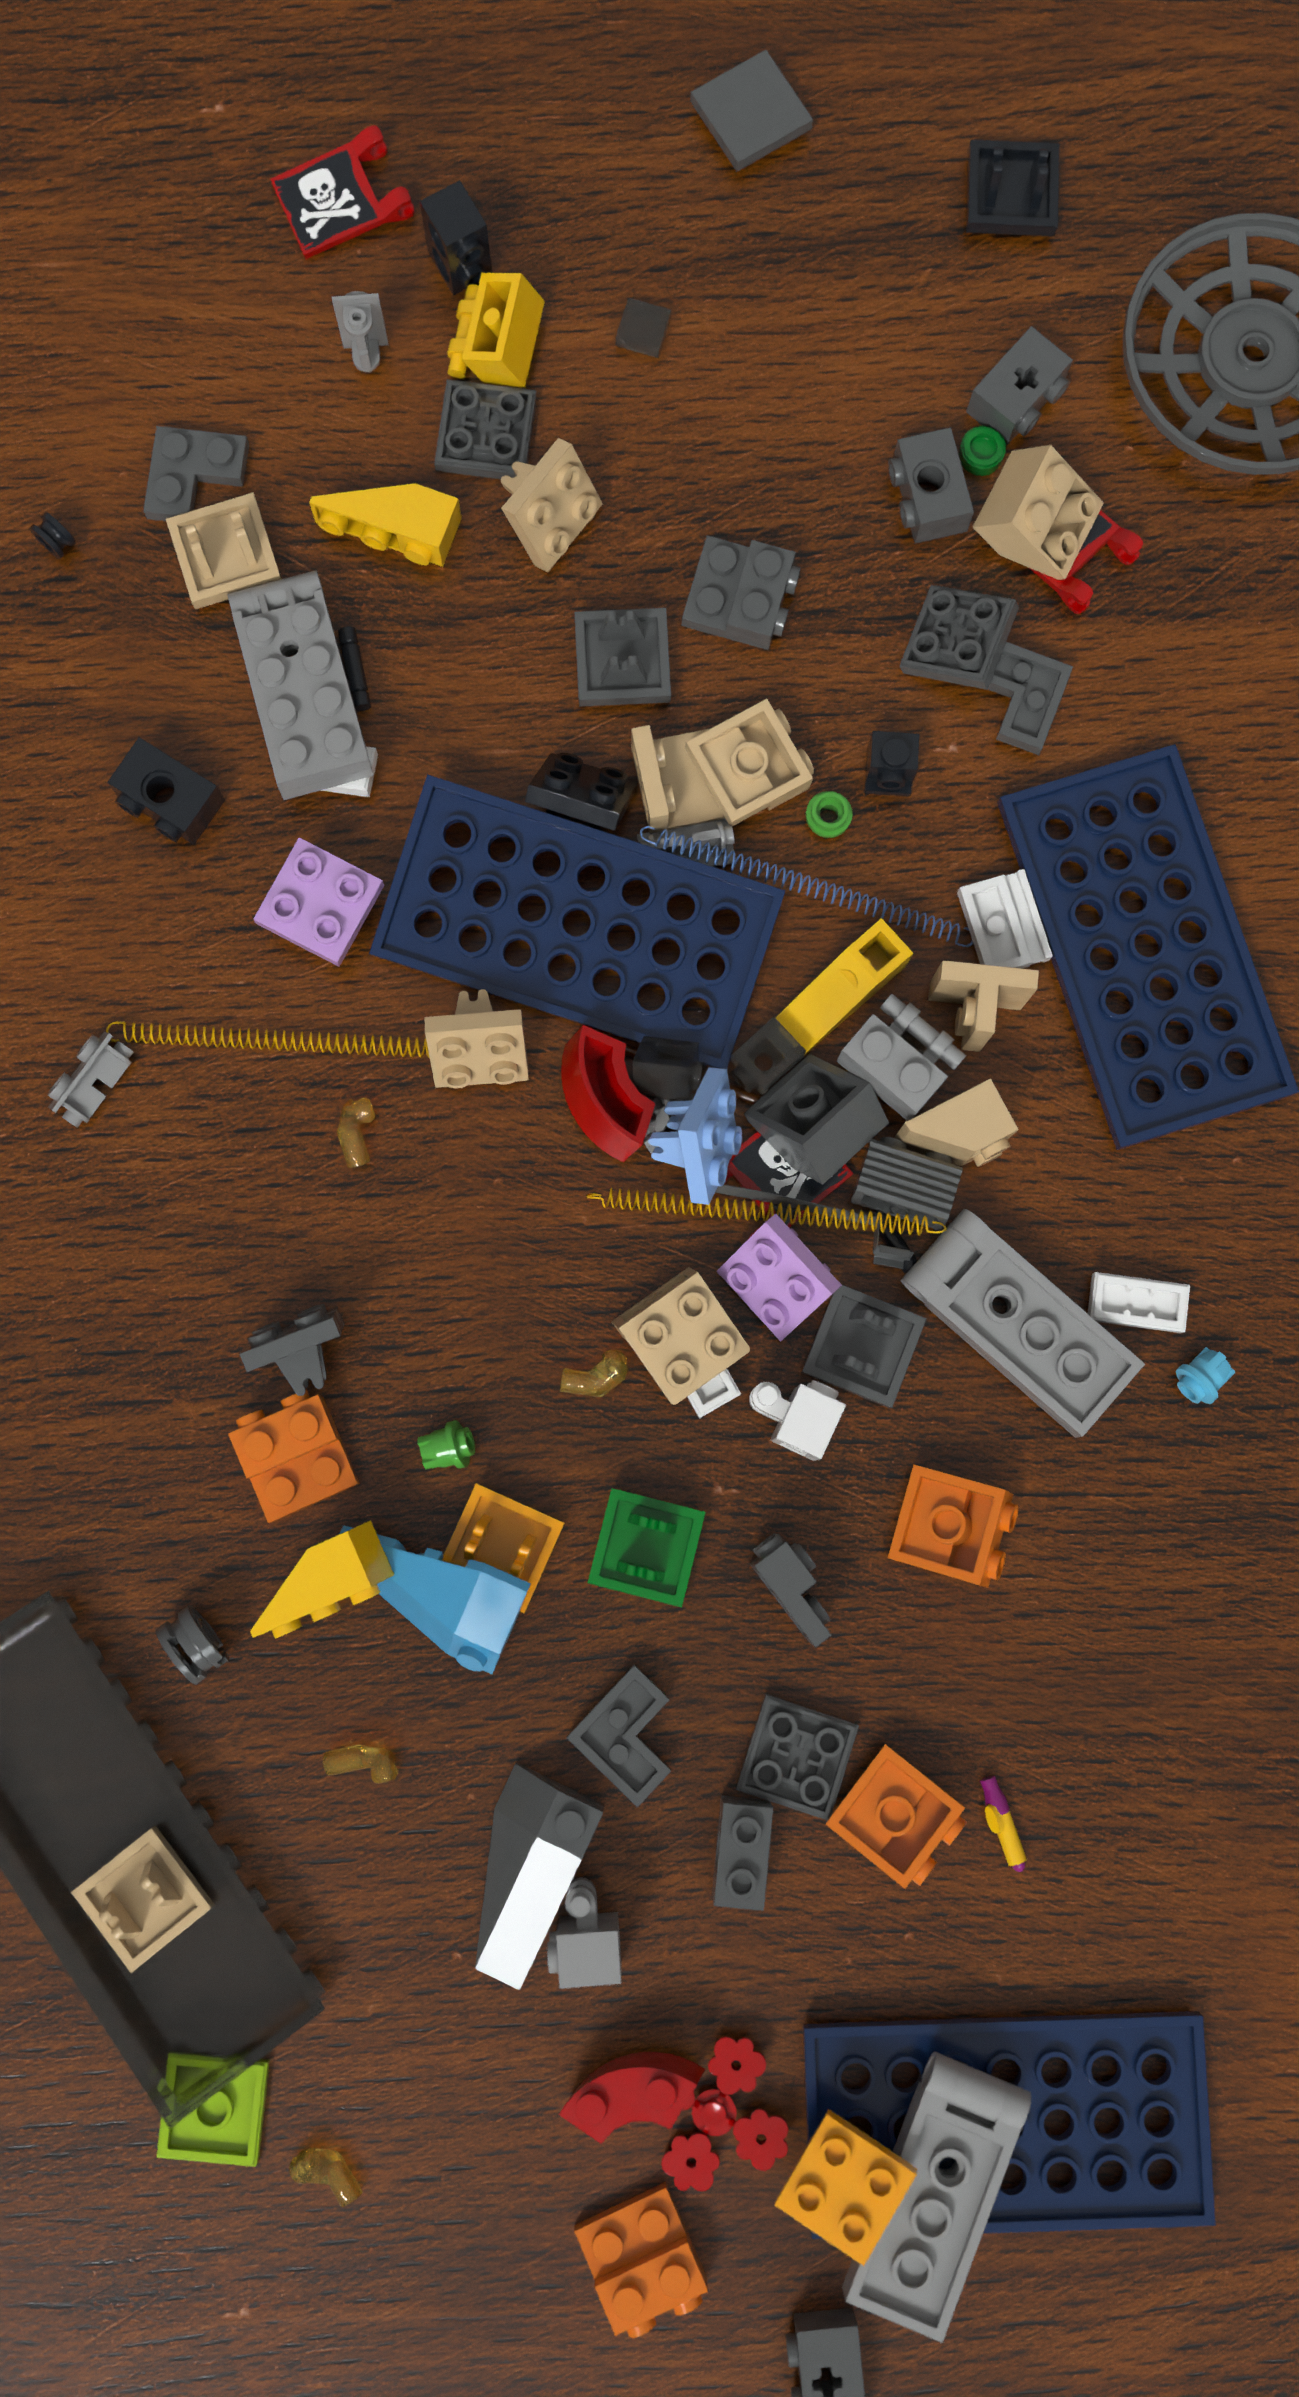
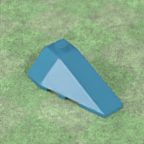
(455, 1606)

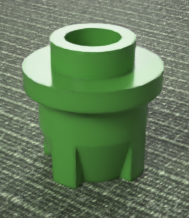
(447, 1447)

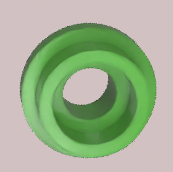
(831, 801)

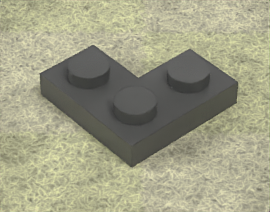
(183, 460)
(1035, 692)
(610, 1736)

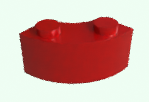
(603, 1095)
(632, 2090)

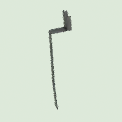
(883, 1254)

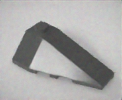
(532, 1858)

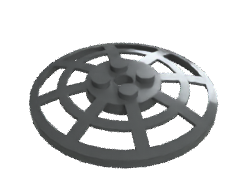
(1220, 350)

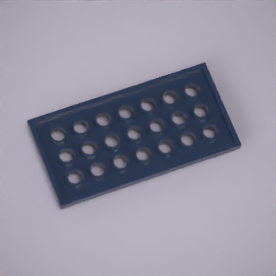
(578, 847)
(1205, 904)
(1030, 2041)

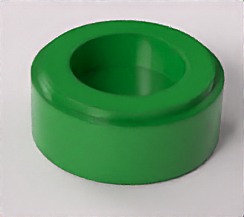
(982, 450)

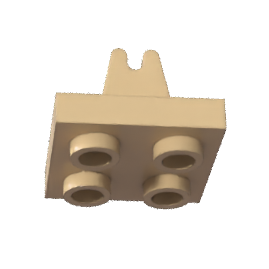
(550, 503)
(223, 549)
(476, 1045)
(143, 1898)

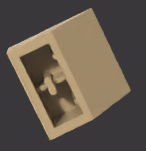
(1038, 511)

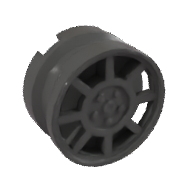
(191, 1644)

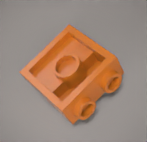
(293, 1456)
(953, 1526)
(897, 1818)
(642, 2261)

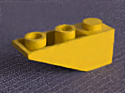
(393, 517)
(845, 985)
(324, 1575)

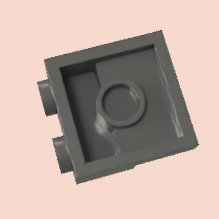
(741, 591)
(787, 1575)

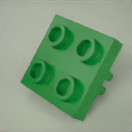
(646, 1547)

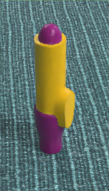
(1001, 1822)

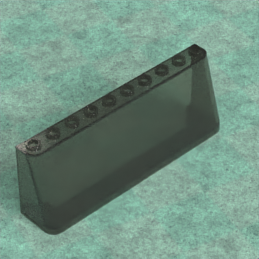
(72, 1798)

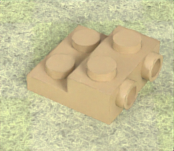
(751, 762)

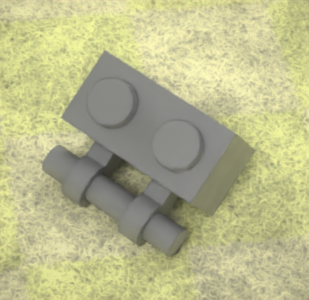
(892, 1065)
(586, 1943)

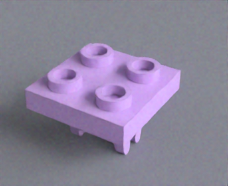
(319, 902)
(778, 1277)

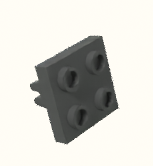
(622, 657)
(296, 1346)
(864, 1346)

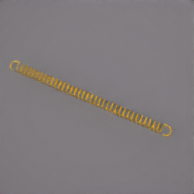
(275, 1041)
(852, 1214)

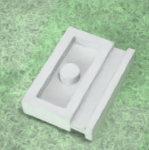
(1005, 921)

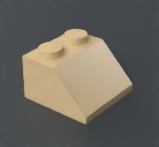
(963, 1128)

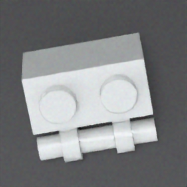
(804, 1420)

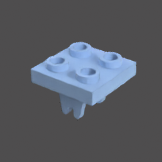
(703, 1137)

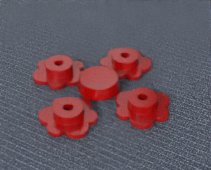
(716, 2114)

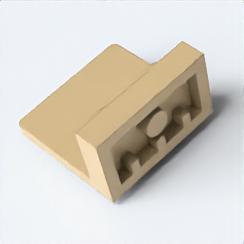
(670, 782)
(682, 1335)

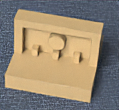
(981, 992)

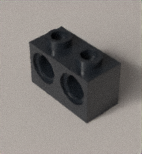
(456, 237)

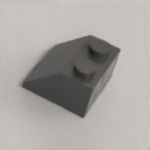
(818, 1117)

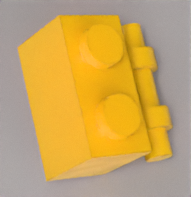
(496, 330)

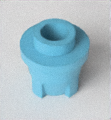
(1204, 1376)

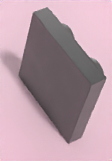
(751, 110)
(484, 429)
(959, 636)
(797, 1757)

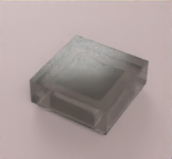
(643, 327)

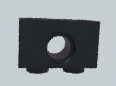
(148, 771)

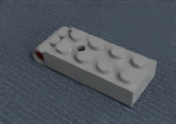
(303, 697)
(1039, 1341)
(936, 2230)

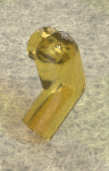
(349, 1131)
(599, 1379)
(362, 1757)
(326, 2167)

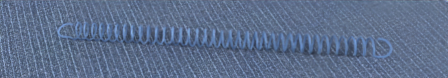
(802, 882)

